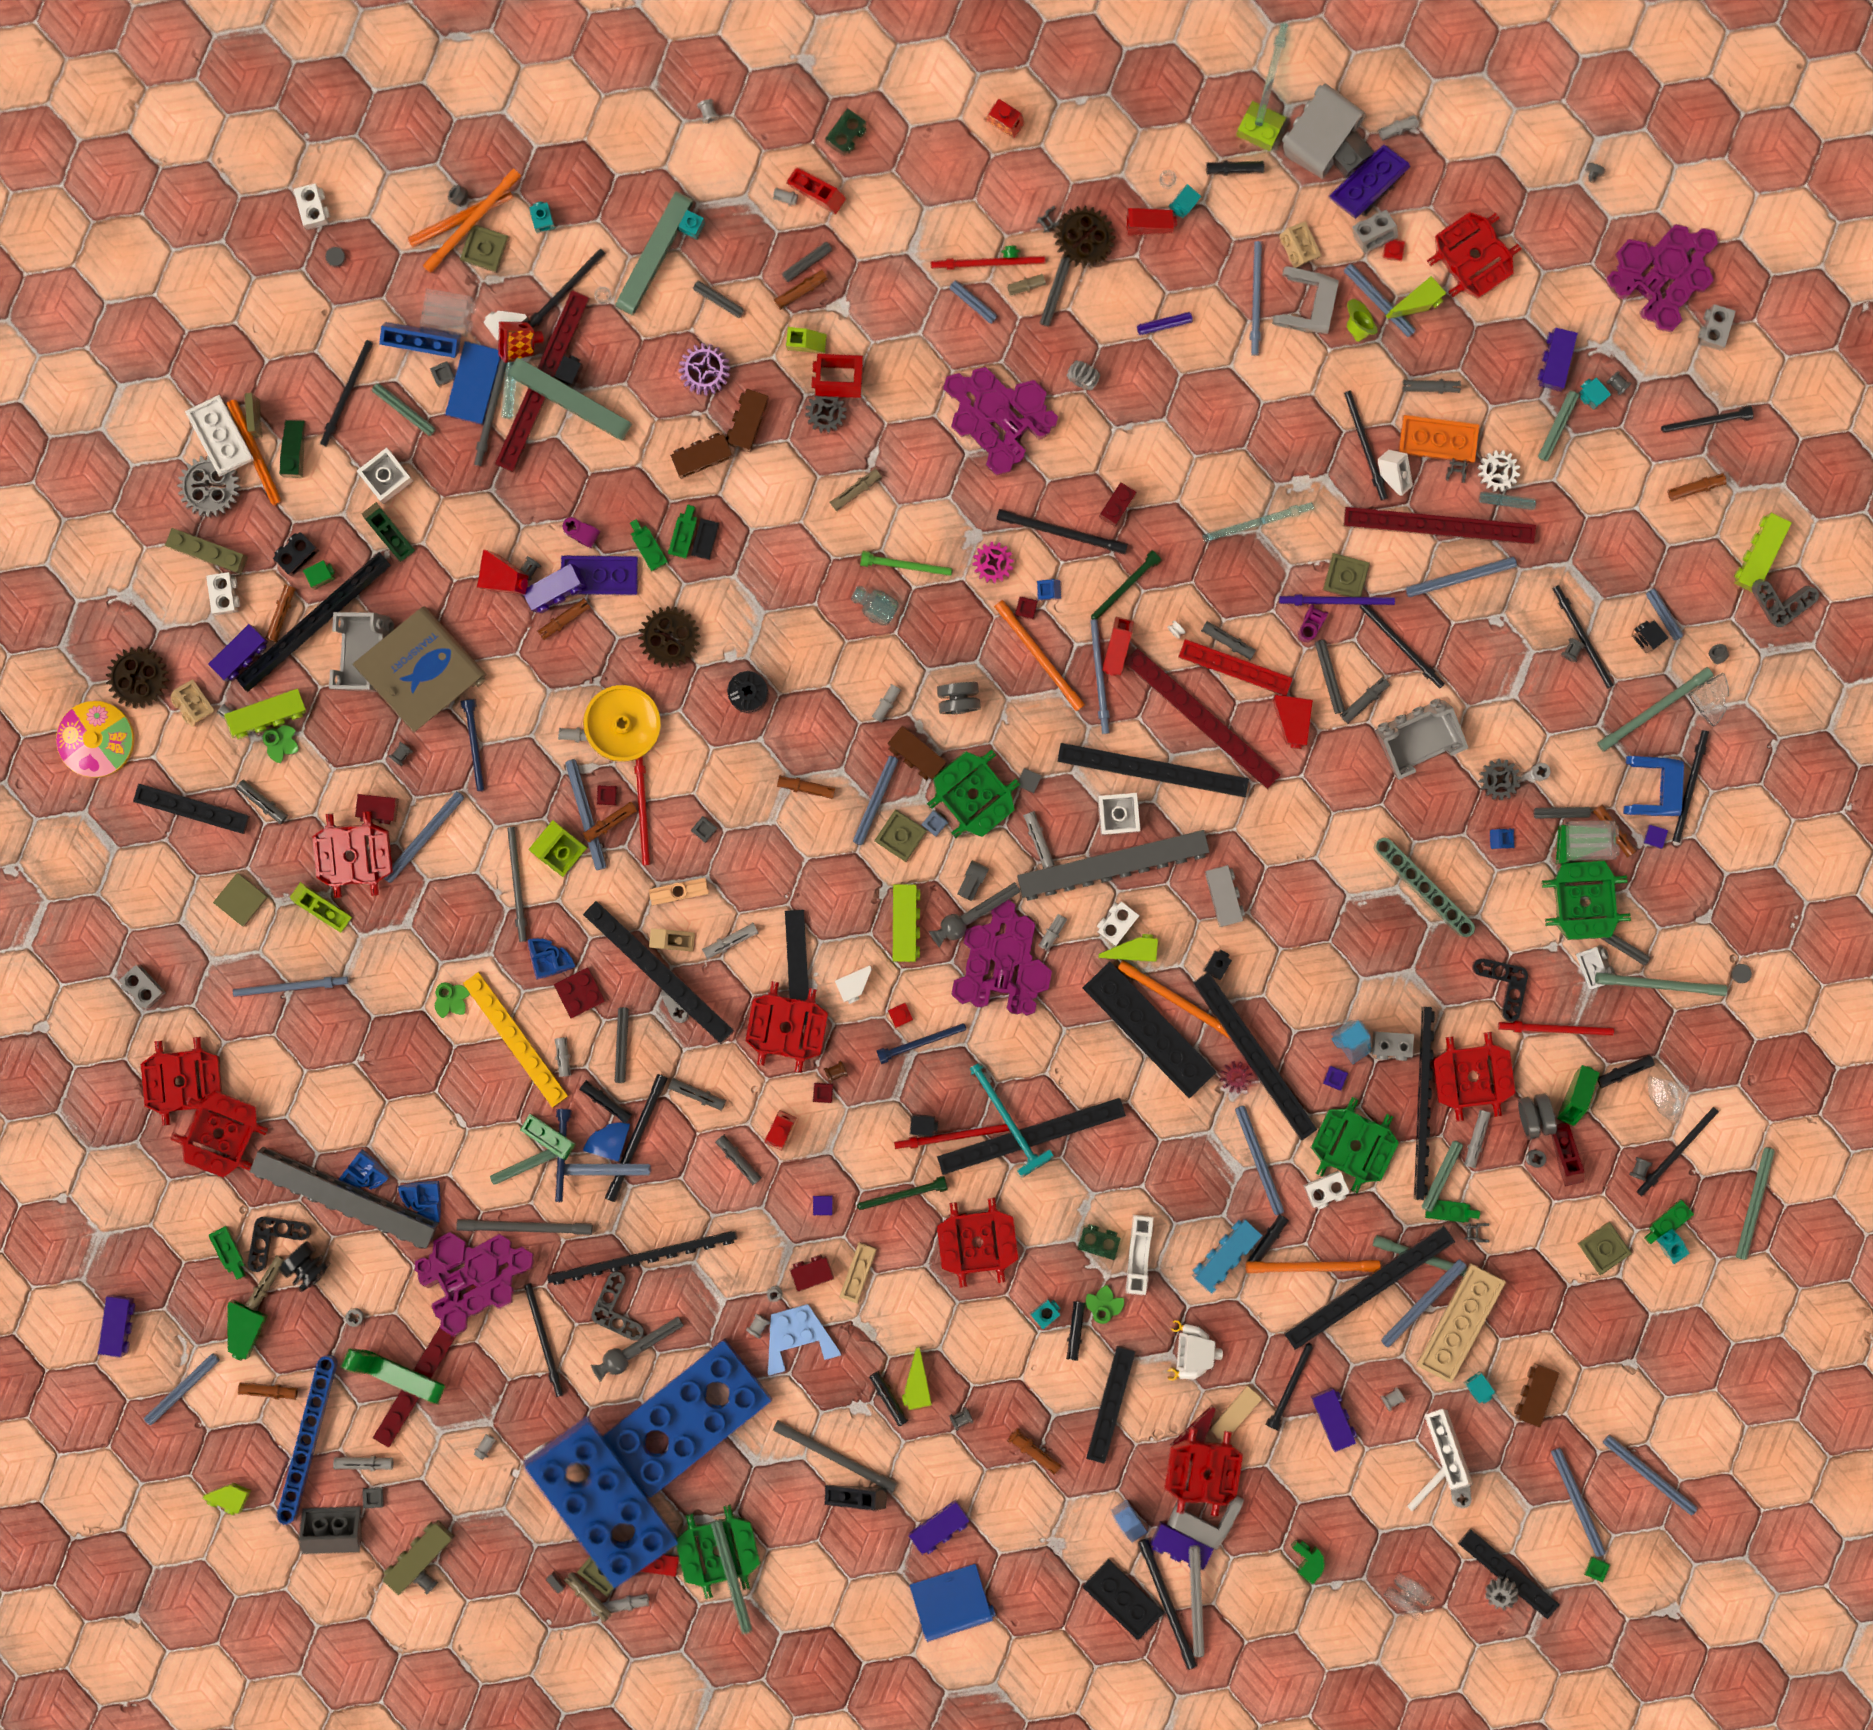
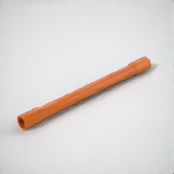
(437, 257)
(1070, 695)
(1134, 973)
(1261, 1267)

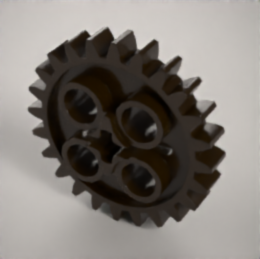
(1096, 249)
(677, 622)
(120, 672)

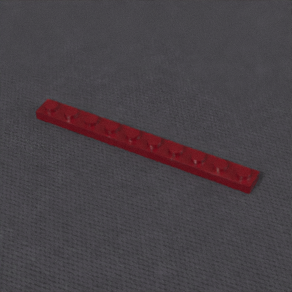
(548, 364)
(1439, 525)
(1202, 718)
(406, 1401)

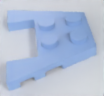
(793, 1329)

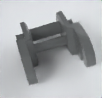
(1040, 220)
(1450, 469)
(1469, 1238)

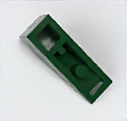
(292, 449)
(388, 532)

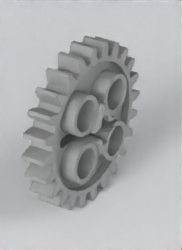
(207, 503)

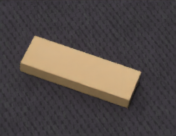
(858, 1272)
(1236, 1412)

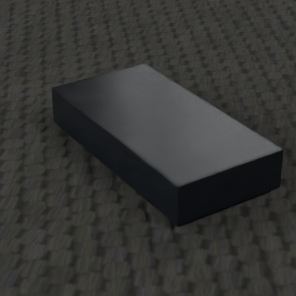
(705, 539)

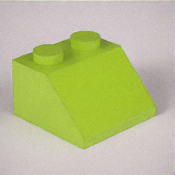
(1264, 135)
(557, 848)

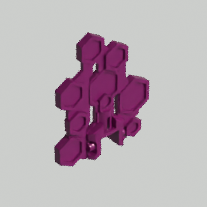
(1669, 262)
(993, 406)
(1007, 952)
(480, 1269)

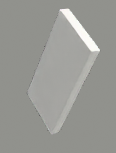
(219, 435)

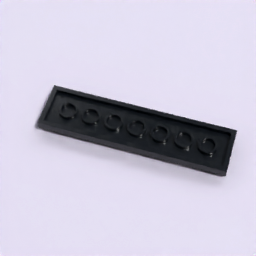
(1149, 1030)

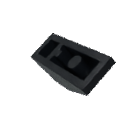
(856, 1497)

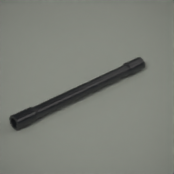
(1013, 518)
(656, 1090)
(1186, 1651)

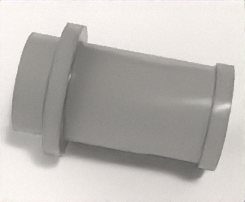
(785, 196)
(484, 1447)

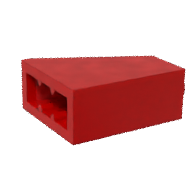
(1150, 221)
(500, 575)
(1118, 646)
(1294, 719)

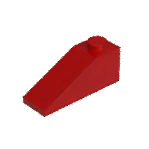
(816, 190)

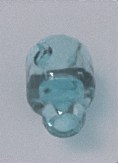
(877, 605)

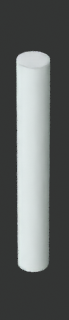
(1426, 1490)

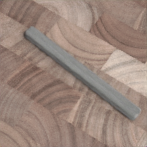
(1196, 1601)

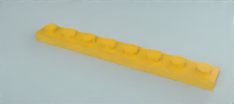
(515, 1039)

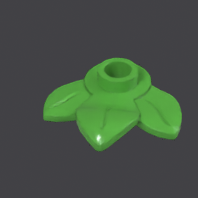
(282, 745)
(453, 1001)
(1104, 1301)

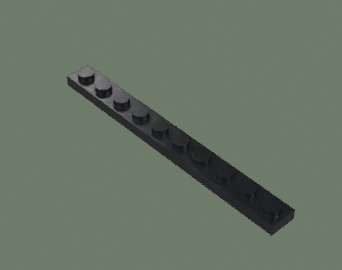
(313, 622)
(1153, 770)
(658, 972)
(1254, 1056)
(1423, 1110)
(1033, 1135)
(635, 1259)
(1369, 1287)

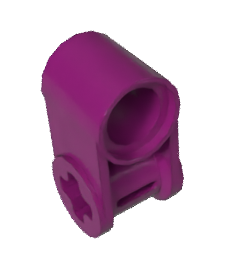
(584, 533)
(1313, 620)

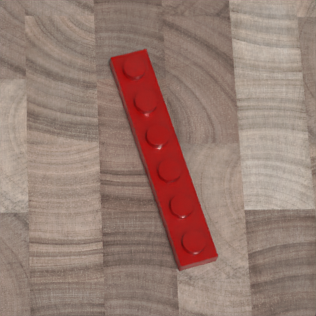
(1235, 667)

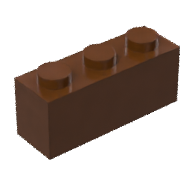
(747, 420)
(701, 455)
(916, 754)
(1536, 1395)

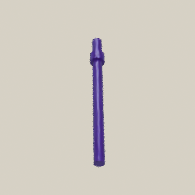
(1298, 600)

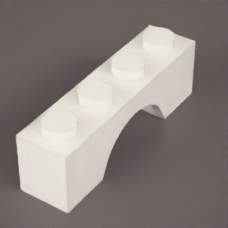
(1138, 1254)

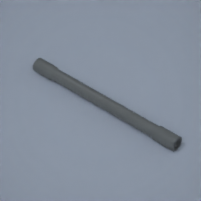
(576, 1228)
(879, 1480)

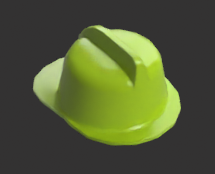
(1360, 321)

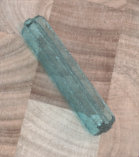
(508, 394)
(1506, 500)

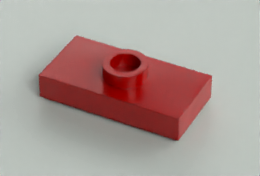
(663, 1565)

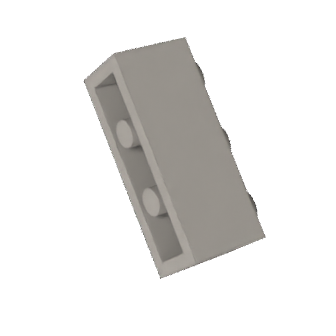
(1224, 895)

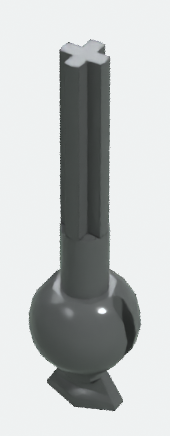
(954, 927)
(616, 1361)

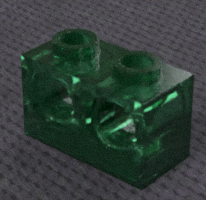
(841, 130)
(1097, 1246)

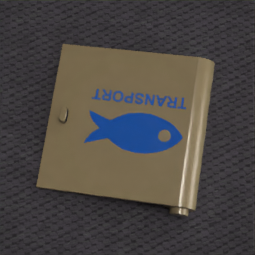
(419, 669)

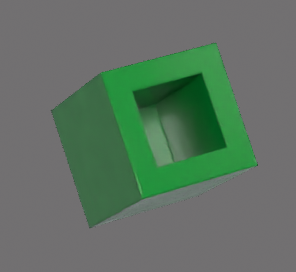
(319, 574)

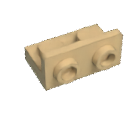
(1299, 244)
(191, 703)

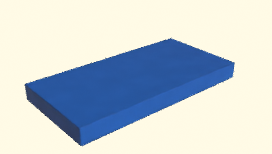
(473, 383)

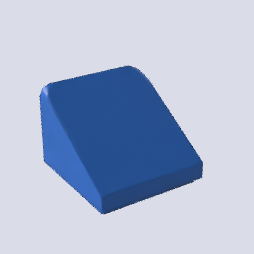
(1049, 589)
(1502, 838)

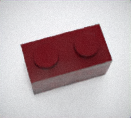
(1117, 504)
(381, 808)
(811, 1273)

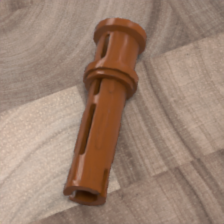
(1027, 1446)

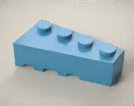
(1352, 1040)
(1226, 1255)

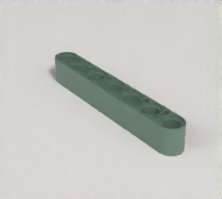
(653, 254)
(569, 399)
(1433, 890)

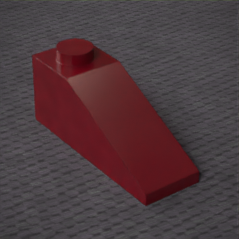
(1567, 1155)
(1202, 1423)

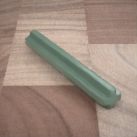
(403, 409)
(1558, 426)
(522, 1166)
(1442, 1176)

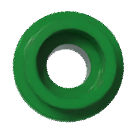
(1010, 251)

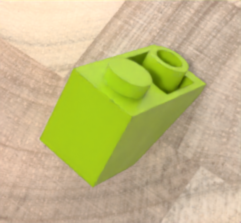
(805, 340)
(230, 1497)

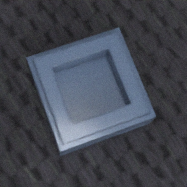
(934, 823)

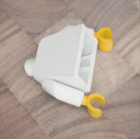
(1195, 1352)

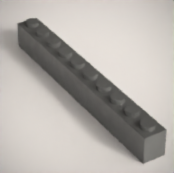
(1113, 864)
(344, 1197)

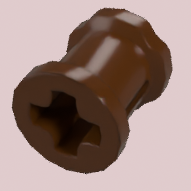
(835, 1072)

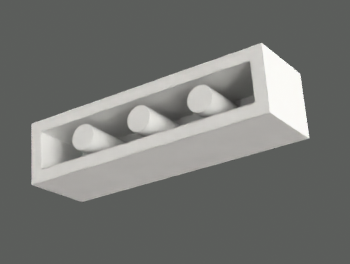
(1448, 1449)

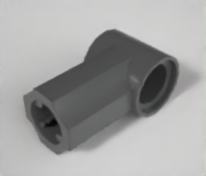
(974, 876)

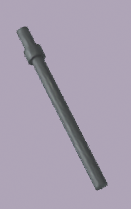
(482, 445)
(520, 922)

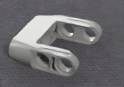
(1322, 305)
(1203, 1530)

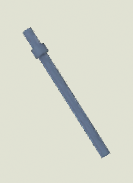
(1255, 335)
(1103, 714)
(327, 982)

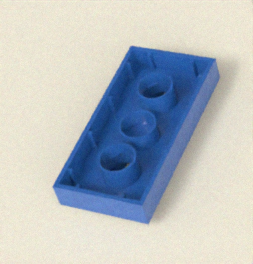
(687, 1418)
(600, 1502)

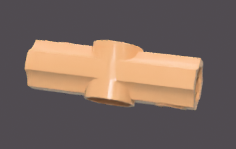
(666, 893)

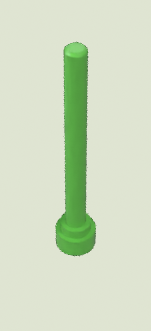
(869, 559)

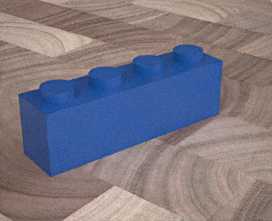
(420, 339)

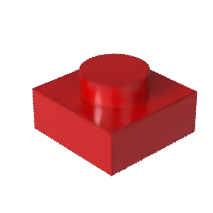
(1394, 250)
(900, 1015)

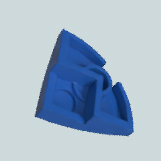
(548, 959)
(608, 1141)
(364, 1172)
(423, 1198)

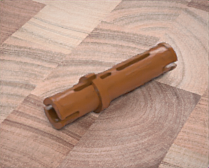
(800, 289)
(1705, 484)
(280, 613)
(563, 619)
(806, 787)
(628, 810)
(1628, 850)
(268, 1391)

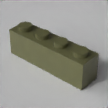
(206, 551)
(418, 1557)

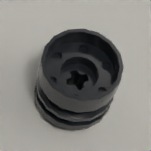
(752, 702)
(304, 1266)

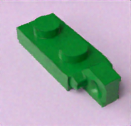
(683, 533)
(647, 546)
(1452, 1211)
(1671, 1219)
(228, 1252)

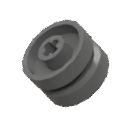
(958, 695)
(1537, 1116)

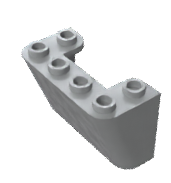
(1321, 130)
(359, 635)
(1420, 736)

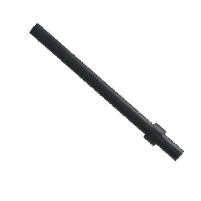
(537, 318)
(331, 427)
(1377, 480)
(1564, 603)
(1427, 671)
(1700, 750)
(1652, 1179)
(554, 1376)

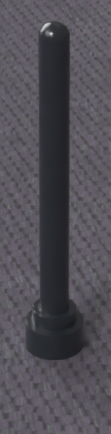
(1744, 413)
(1275, 1420)

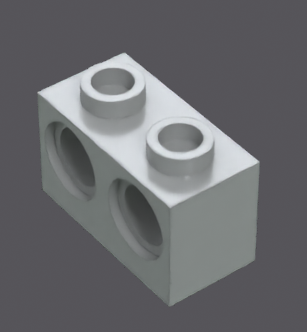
(1379, 230)
(1721, 329)
(145, 982)

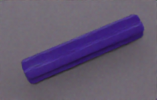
(1164, 323)

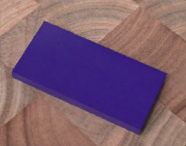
(1369, 181)
(606, 574)

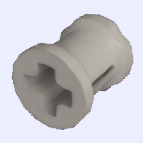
(708, 111)
(1535, 768)
(758, 1326)
(1393, 1399)

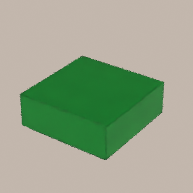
(1597, 1569)

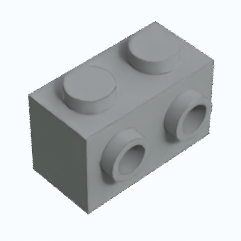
(1392, 1044)

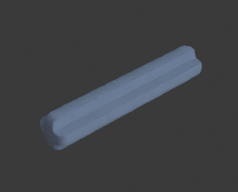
(973, 302)
(1664, 614)

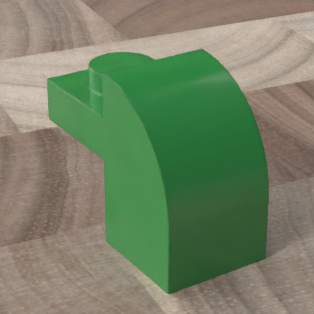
(1312, 1565)

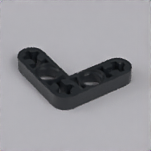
(1512, 984)
(266, 1235)

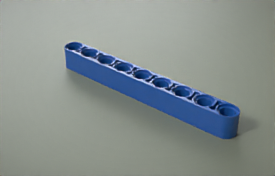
(300, 1446)

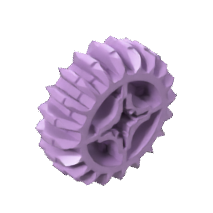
(712, 372)

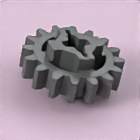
(819, 401)
(1506, 785)

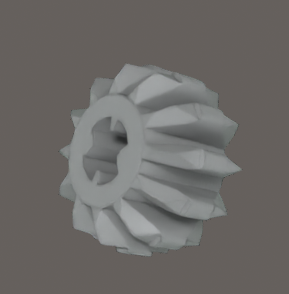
(1083, 375)
(1501, 1593)

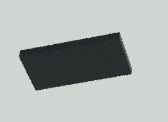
(1123, 1599)

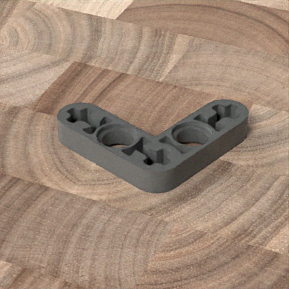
(1778, 607)
(608, 1309)

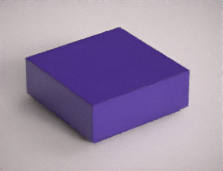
(1655, 836)
(1335, 1078)
(822, 1205)

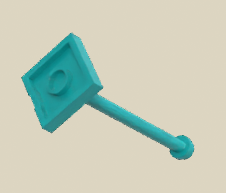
(1034, 1161)

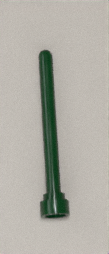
(1151, 560)
(938, 1185)

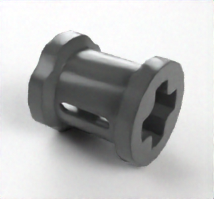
(1618, 383)
(535, 565)
(1572, 650)
(400, 753)
(1541, 1161)
(1640, 1169)
(961, 1418)
(425, 1582)

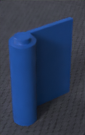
(951, 1603)

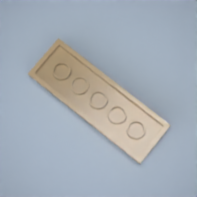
(1460, 1323)

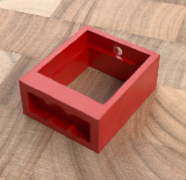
(833, 388)

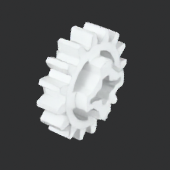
(1494, 464)

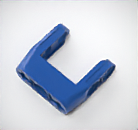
(1670, 786)

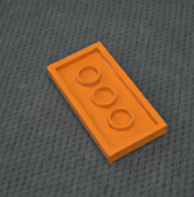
(1438, 438)

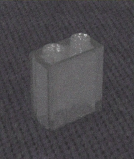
(447, 312)
(1591, 840)

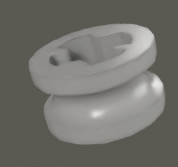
(355, 1311)

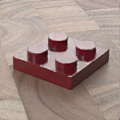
(579, 992)

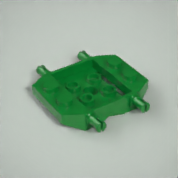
(987, 786)
(1601, 898)
(1356, 1129)
(715, 1573)

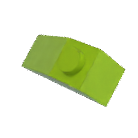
(1419, 300)
(320, 907)
(1137, 949)
(916, 1388)

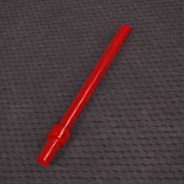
(950, 263)
(640, 770)
(1518, 1027)
(914, 1142)

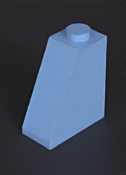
(1128, 1521)

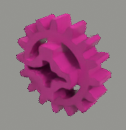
(1000, 558)

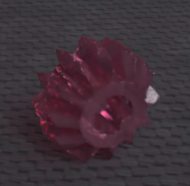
(1227, 1078)

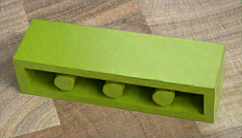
(1763, 550)
(265, 713)
(904, 923)

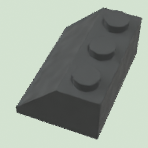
(1352, 154)
(330, 1530)

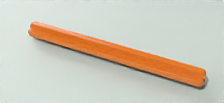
(452, 221)
(258, 461)

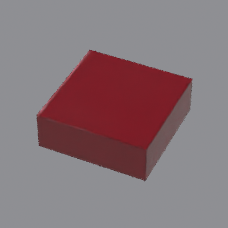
(1026, 608)
(606, 795)
(823, 1093)

